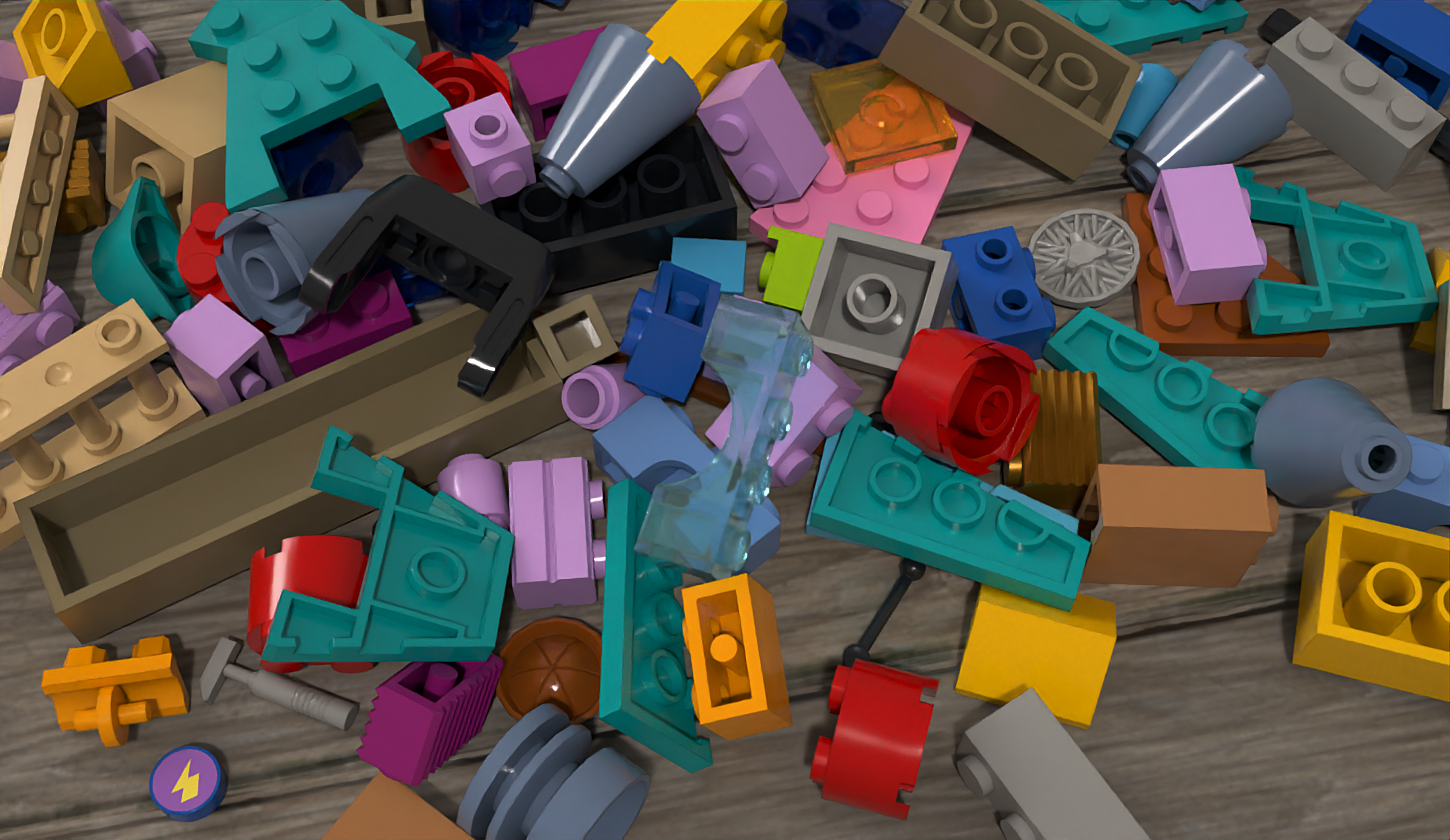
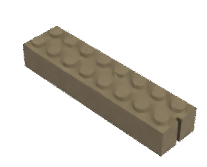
(241, 479)

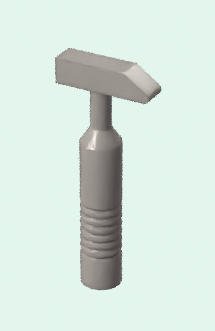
(273, 688)

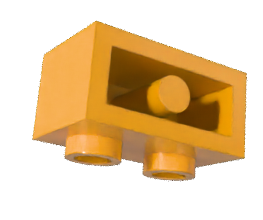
(735, 658)

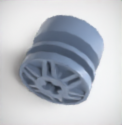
(547, 790)

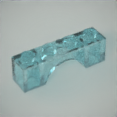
(704, 519)

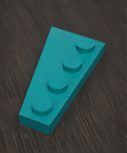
(917, 509)

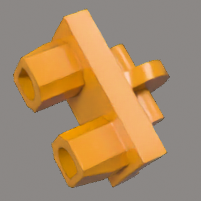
(114, 694)

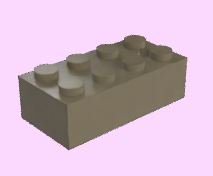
(1017, 74)

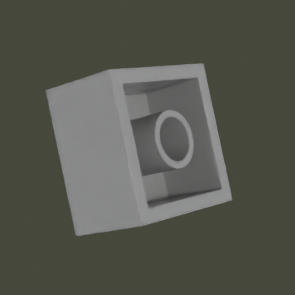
(875, 296)

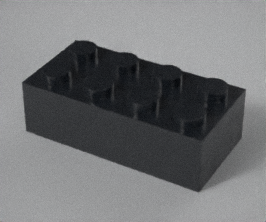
(632, 216)

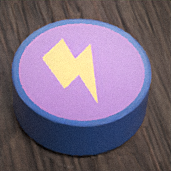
(187, 783)

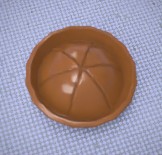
(551, 664)

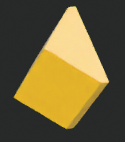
(73, 49)
(1040, 647)

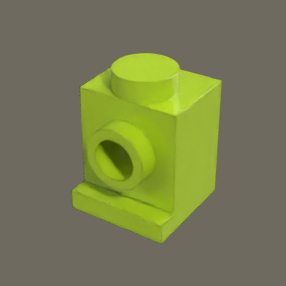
(790, 269)

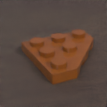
(1204, 327)

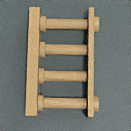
(32, 189)
(63, 382)

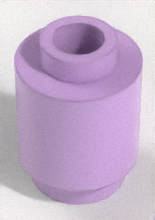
(598, 395)
(478, 485)

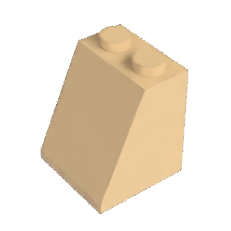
(172, 136)

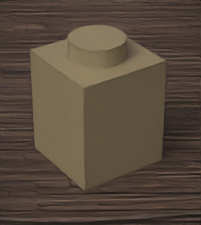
(574, 336)

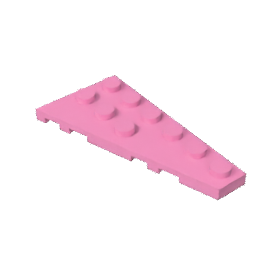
(884, 200)

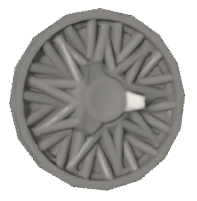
(1084, 258)

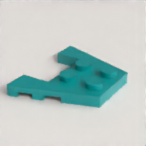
(1136, 24)
(304, 78)
(1354, 265)
(428, 580)

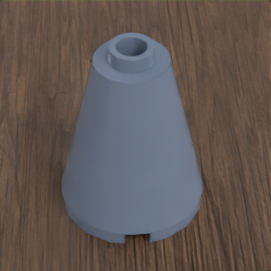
(614, 112)
(1212, 116)
(273, 250)
(1327, 445)

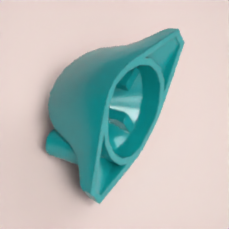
(139, 256)

